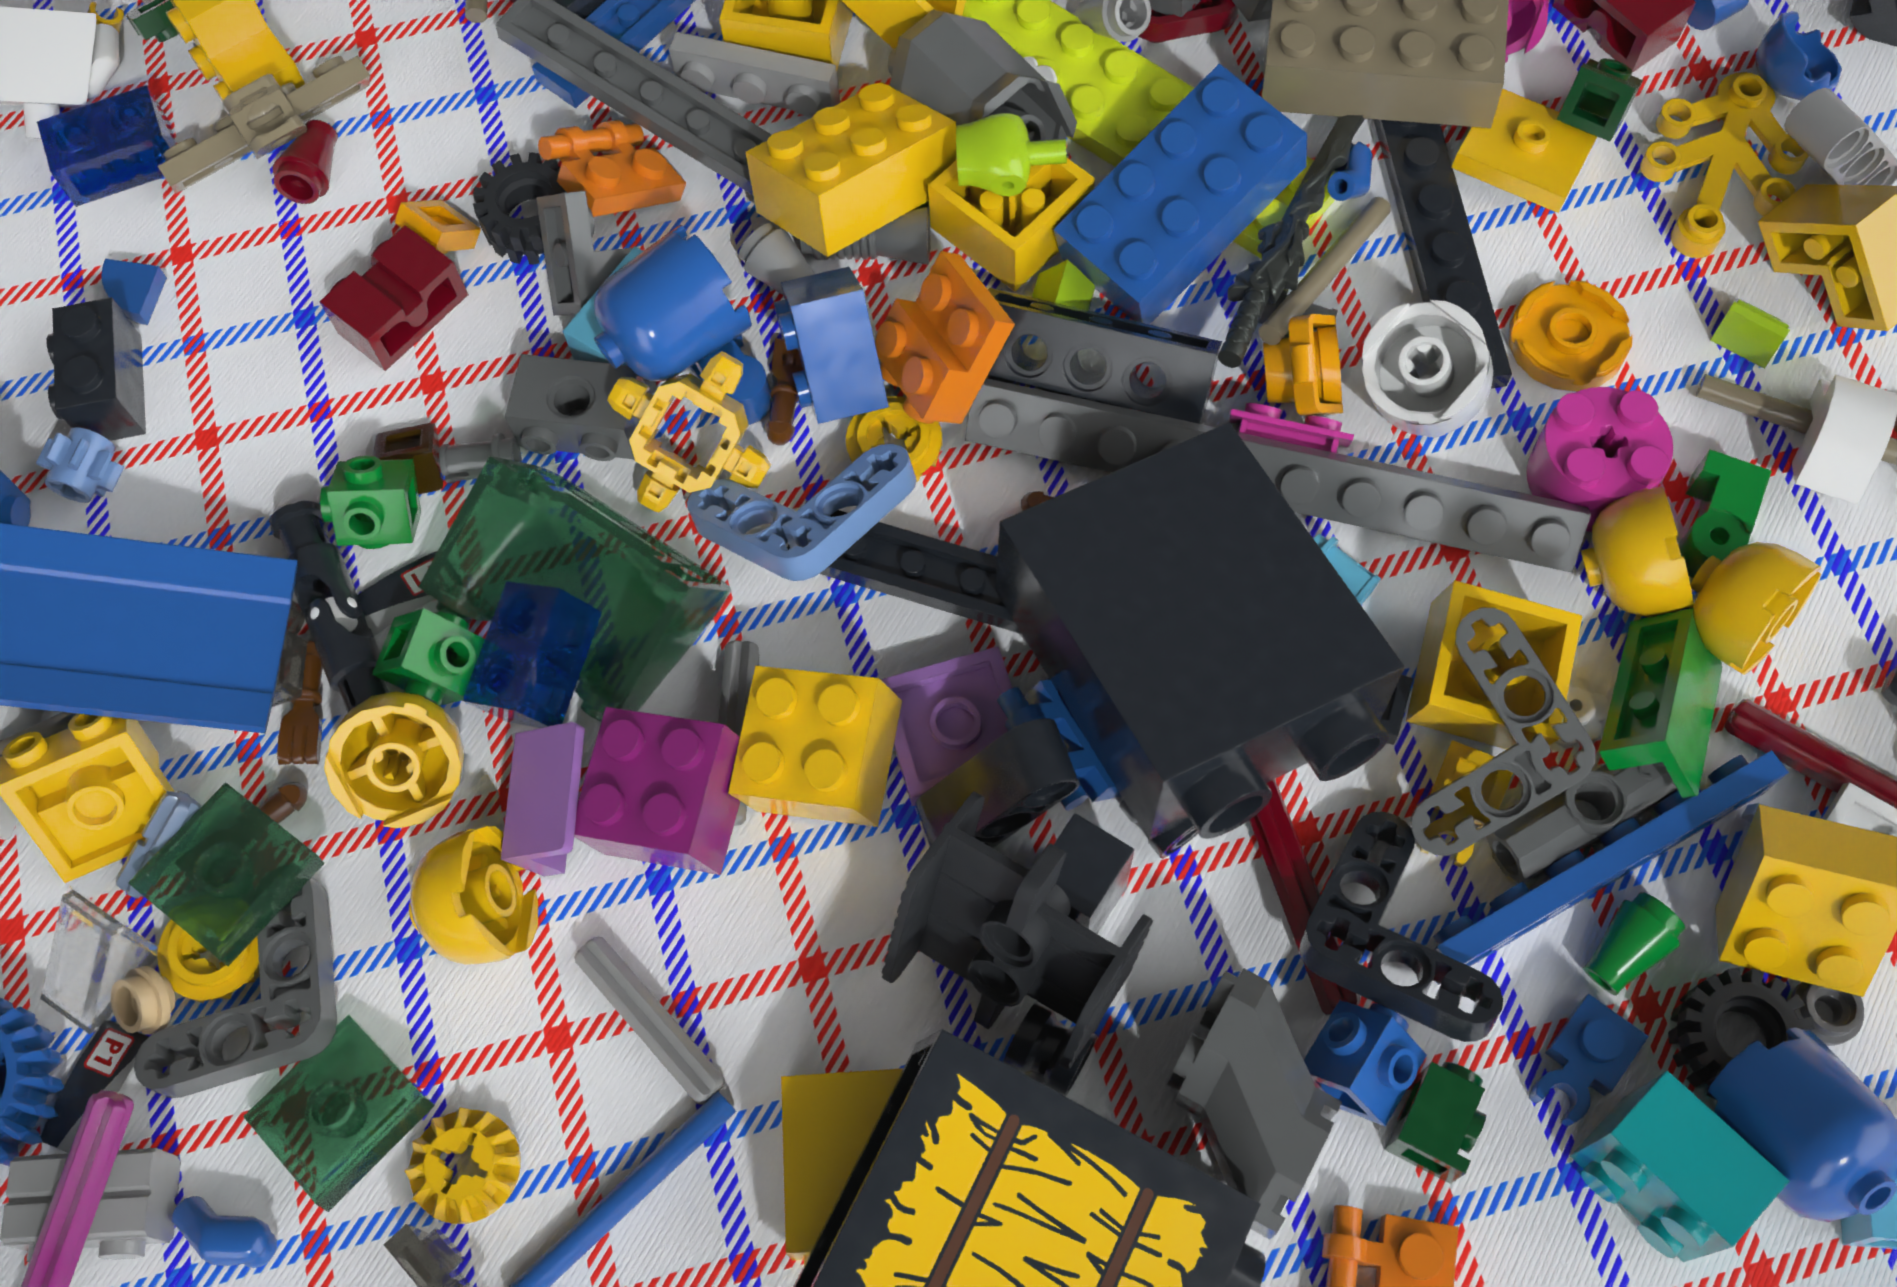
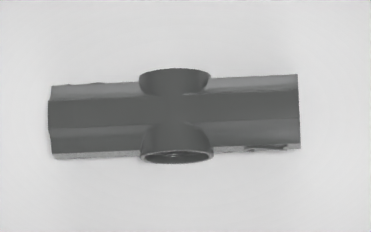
(1558, 828)

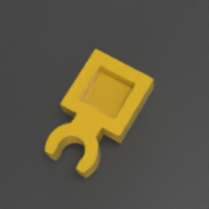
(1457, 762)

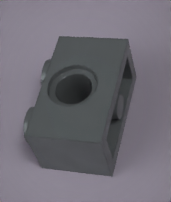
(555, 387)

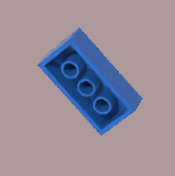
(1182, 195)

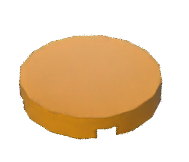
(1570, 335)

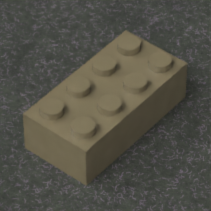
(1388, 59)

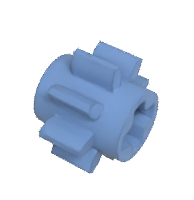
(80, 465)

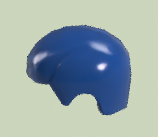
(1795, 61)

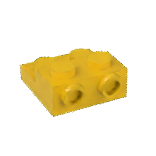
(83, 790)

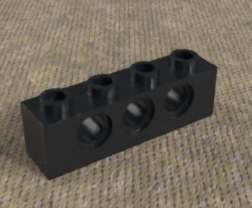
(1184, 358)

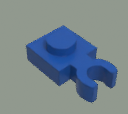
(1593, 1052)

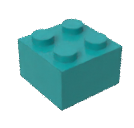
(1678, 1170)

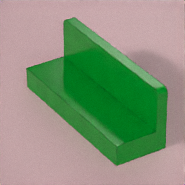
(1663, 700)

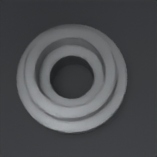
(1846, 1009)

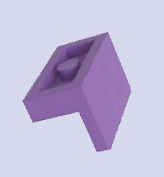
(543, 798)

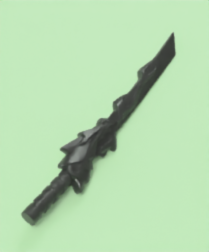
(1282, 244)

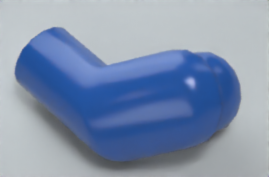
(1354, 177)
(224, 1238)

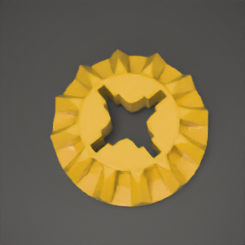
(923, 439)
(200, 977)
(470, 1197)

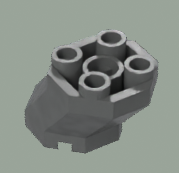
(973, 73)
(1254, 1096)

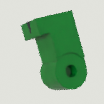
(1728, 509)

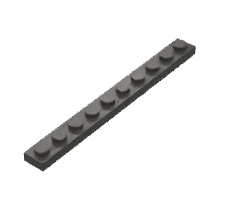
(1308, 478)

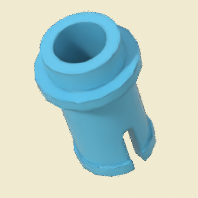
(1356, 577)

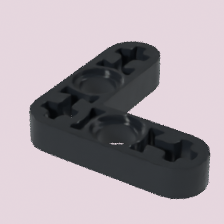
(1360, 930)

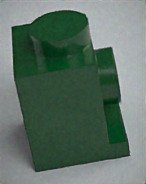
(1603, 90)
(1440, 1121)

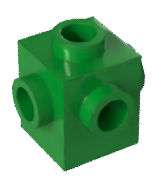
(372, 502)
(429, 655)

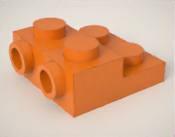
(942, 342)

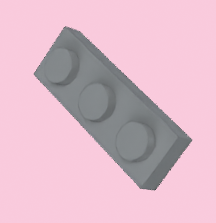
(754, 74)

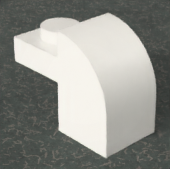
(1845, 437)

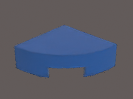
(133, 287)

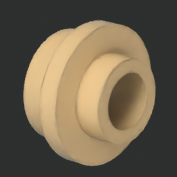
(143, 1001)

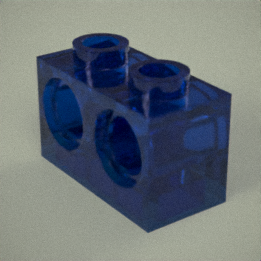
(107, 145)
(532, 655)

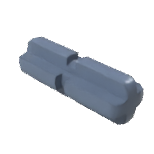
(168, 817)

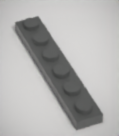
(633, 86)

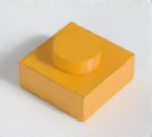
(438, 225)

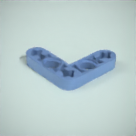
(872, 483)

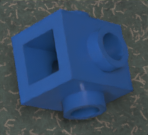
(1365, 1060)

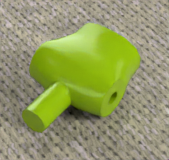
(999, 154)

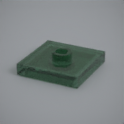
(226, 873)
(338, 1113)

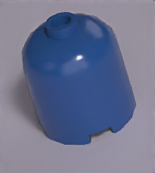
(667, 309)
(1812, 1125)

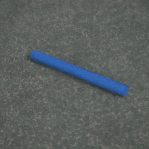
(627, 1194)

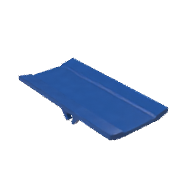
(140, 628)

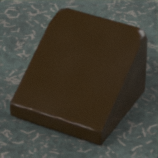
(414, 443)

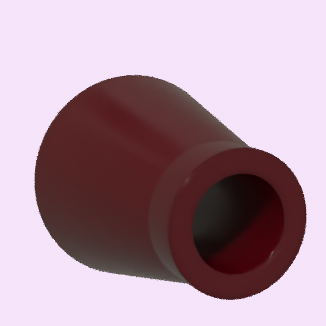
(305, 166)

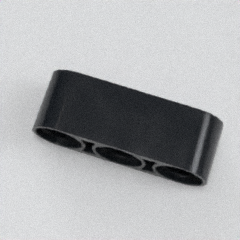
(1016, 774)

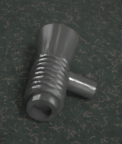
(902, 239)

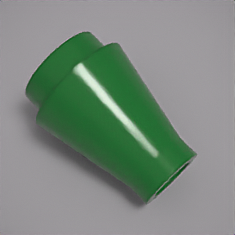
(1634, 942)

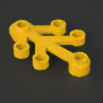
(1740, 102)

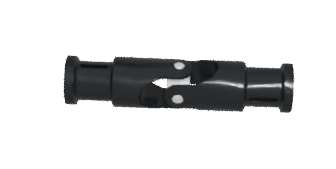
(329, 603)

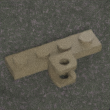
(262, 120)

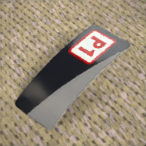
(395, 595)
(101, 1067)

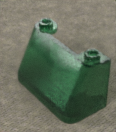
(551, 533)

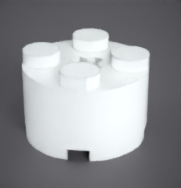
(1427, 334)

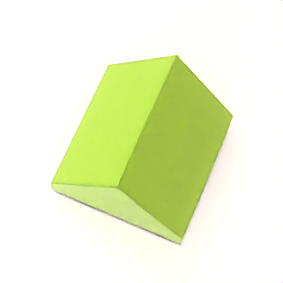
(1065, 286)
(1751, 333)

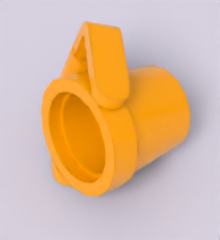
(1306, 366)

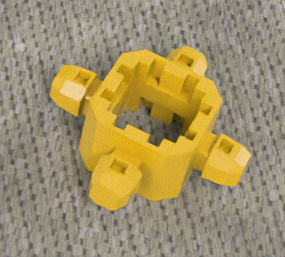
(668, 470)

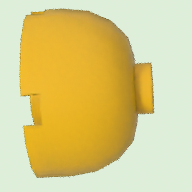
(1639, 555)
(1750, 600)
(395, 759)
(471, 900)

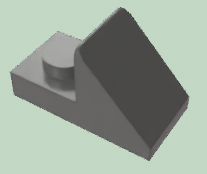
(569, 253)

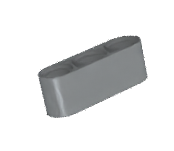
(1840, 141)

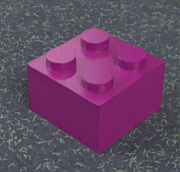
(660, 790)

